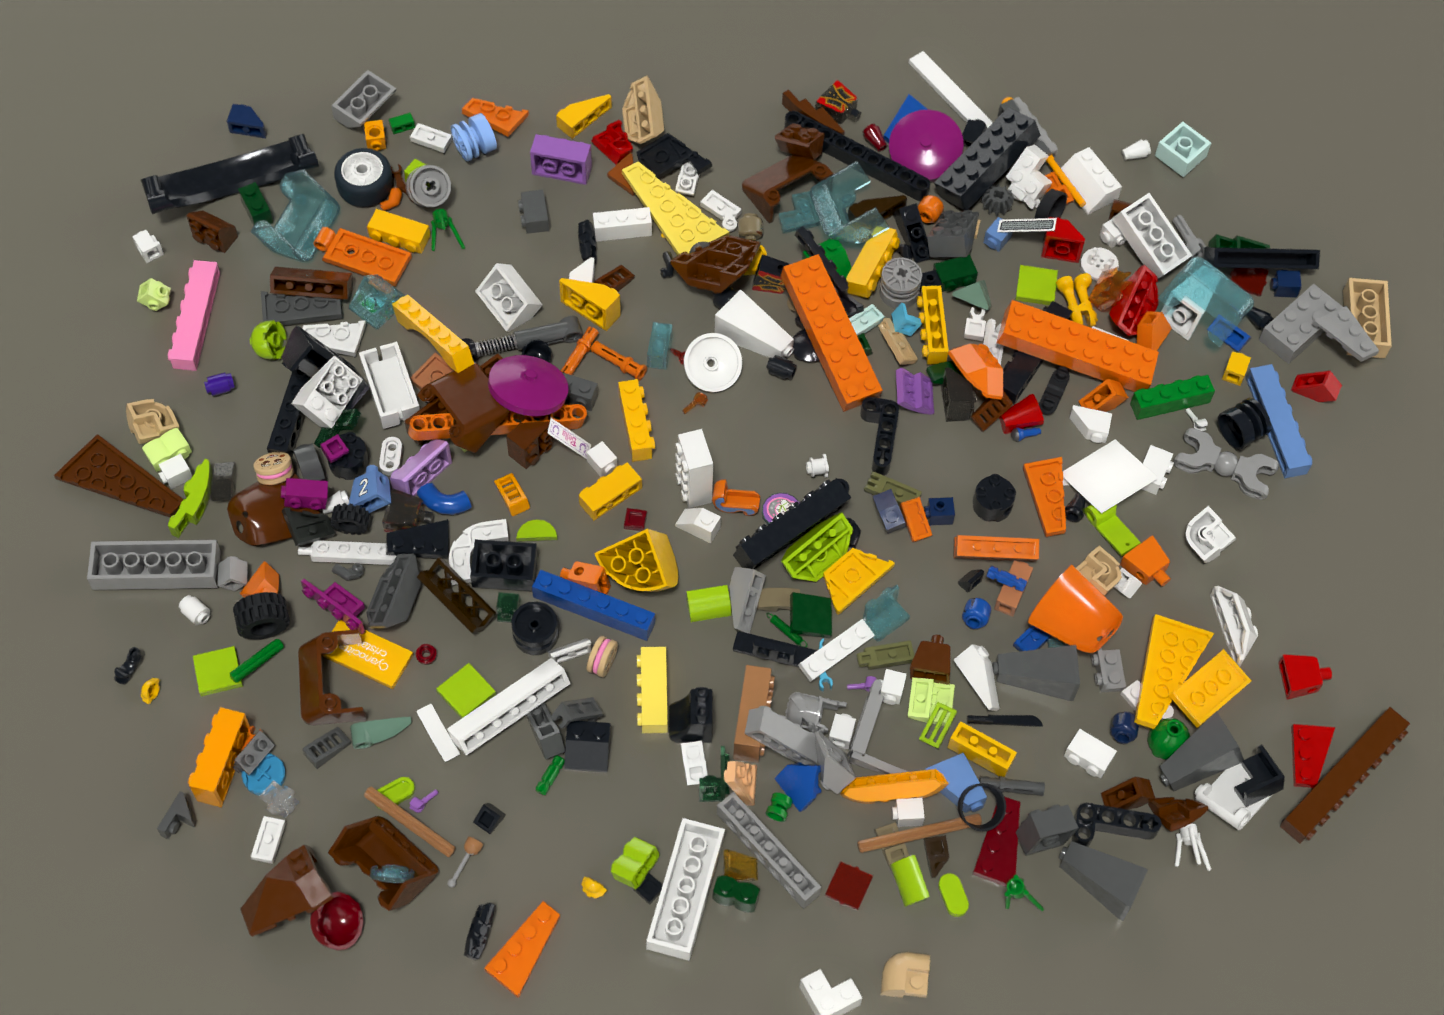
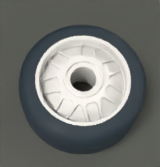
(363, 177)

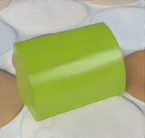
(708, 603)
(910, 880)

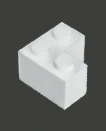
(1026, 172)
(829, 1000)

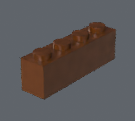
(311, 283)

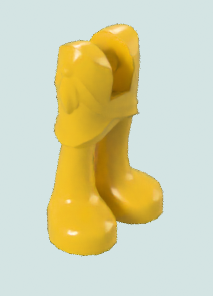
(1081, 284)

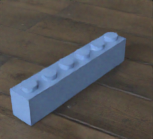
(1284, 433)

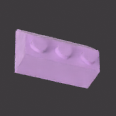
(422, 467)

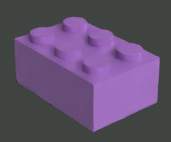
(561, 159)

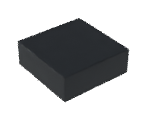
(649, 888)

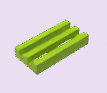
(930, 741)

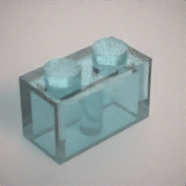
(659, 345)

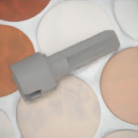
(1194, 245)

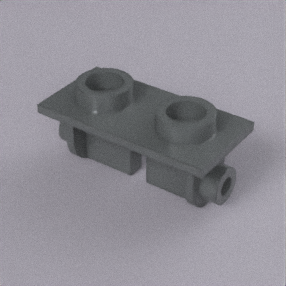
(253, 753)

